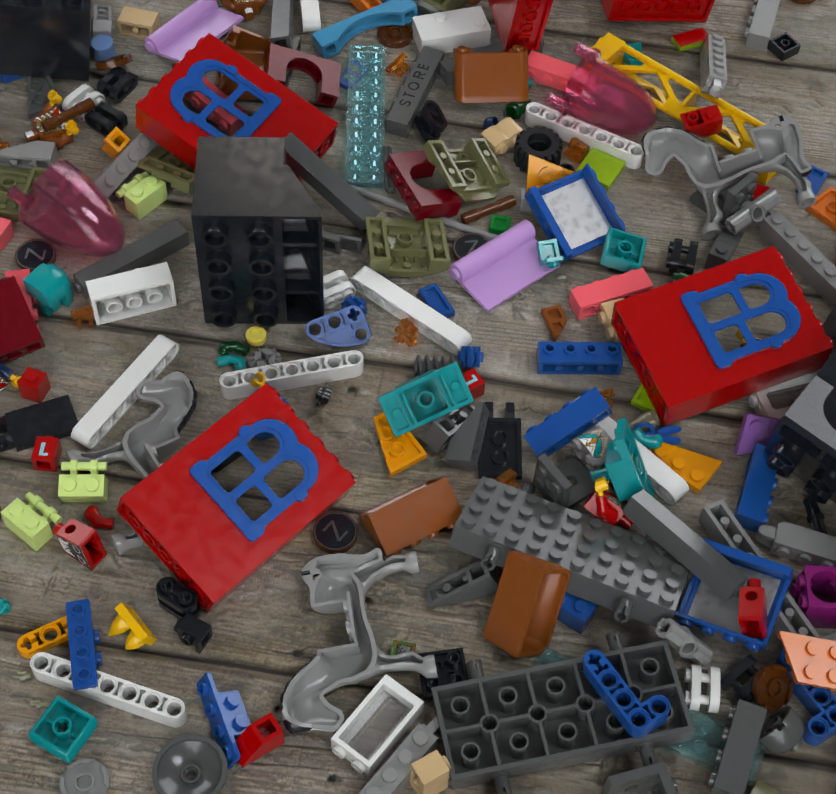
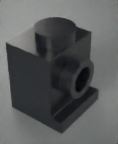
(193, 632)

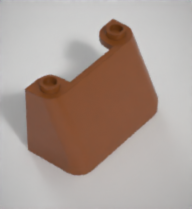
(251, 47)
(490, 75)

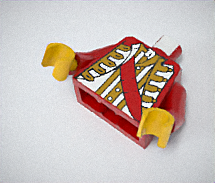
(606, 505)

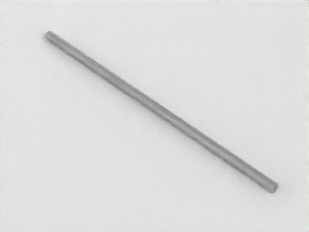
(402, 206)

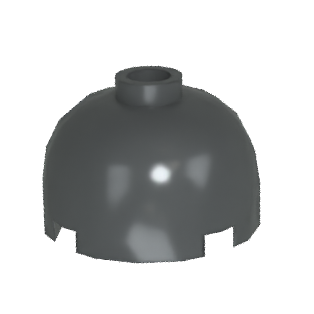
(783, 731)

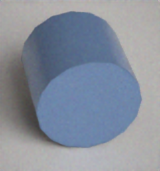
(103, 47)

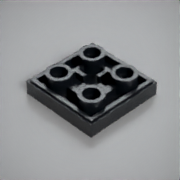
(450, 669)

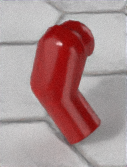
(96, 520)

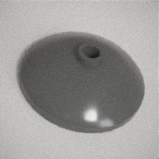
(189, 756)

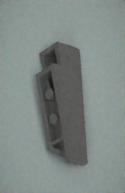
(336, 241)

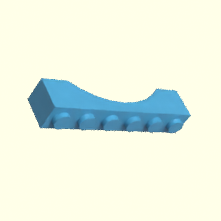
(334, 37)

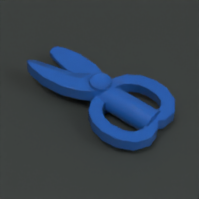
(663, 431)

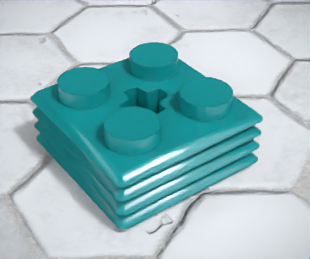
(623, 250)
(62, 715)

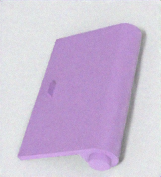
(188, 27)
(501, 266)

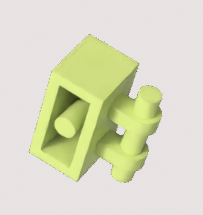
(143, 194)
(83, 487)
(27, 523)

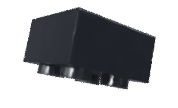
(784, 46)

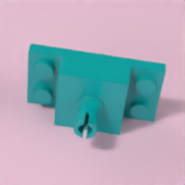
(425, 398)
(624, 464)

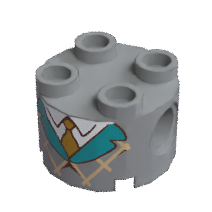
(591, 447)

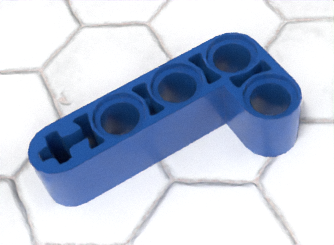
(621, 691)
(820, 711)

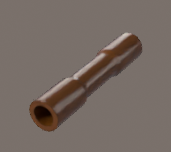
(57, 120)
(499, 205)

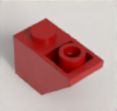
(703, 121)
(259, 739)

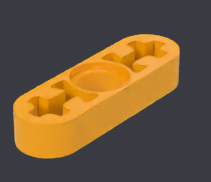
(40, 632)

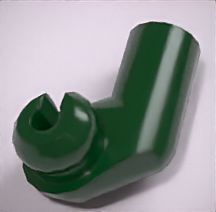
(234, 346)

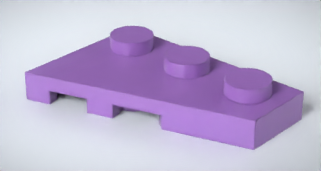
(754, 430)

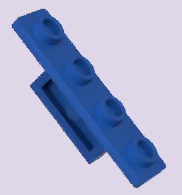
(82, 645)
(226, 716)

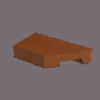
(554, 320)

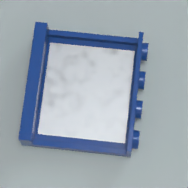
(574, 212)
(714, 615)

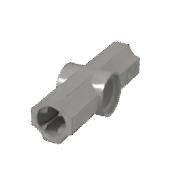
(753, 211)
(684, 641)

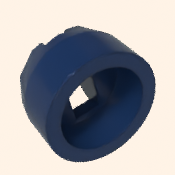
(490, 121)

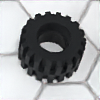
(537, 142)

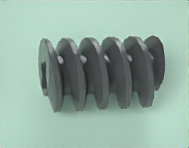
(426, 365)

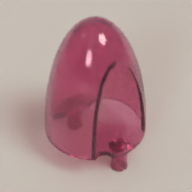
(605, 96)
(70, 211)

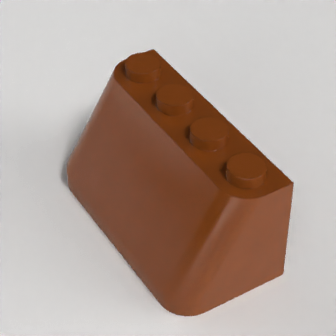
(412, 516)
(526, 604)

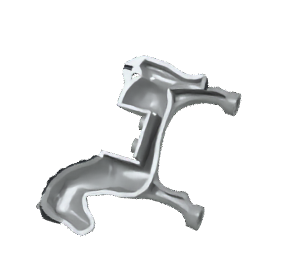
(774, 152)
(150, 438)
(341, 588)

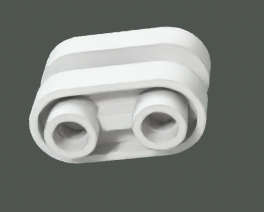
(79, 95)
(336, 288)
(693, 695)

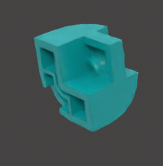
(50, 287)

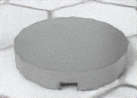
(85, 777)

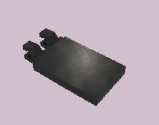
(43, 419)
(501, 444)

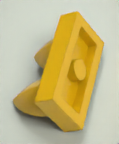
(129, 619)

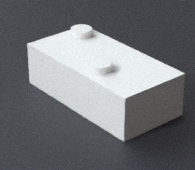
(452, 29)
(131, 293)

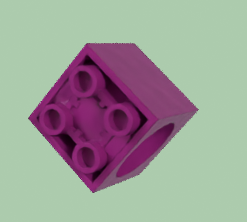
(820, 580)

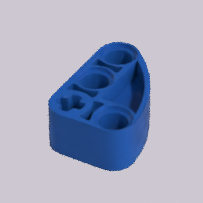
(346, 332)

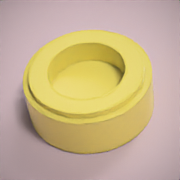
(256, 336)

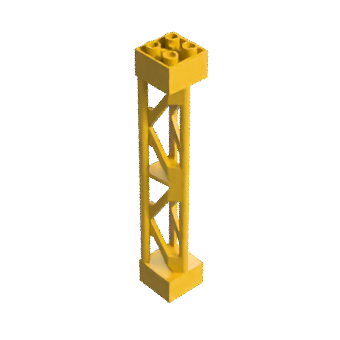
(613, 50)

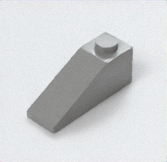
(102, 20)
(29, 155)

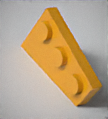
(543, 172)
(398, 451)
(691, 466)

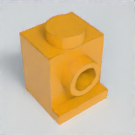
(115, 142)

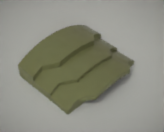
(169, 168)
(469, 170)
(18, 177)
(407, 246)

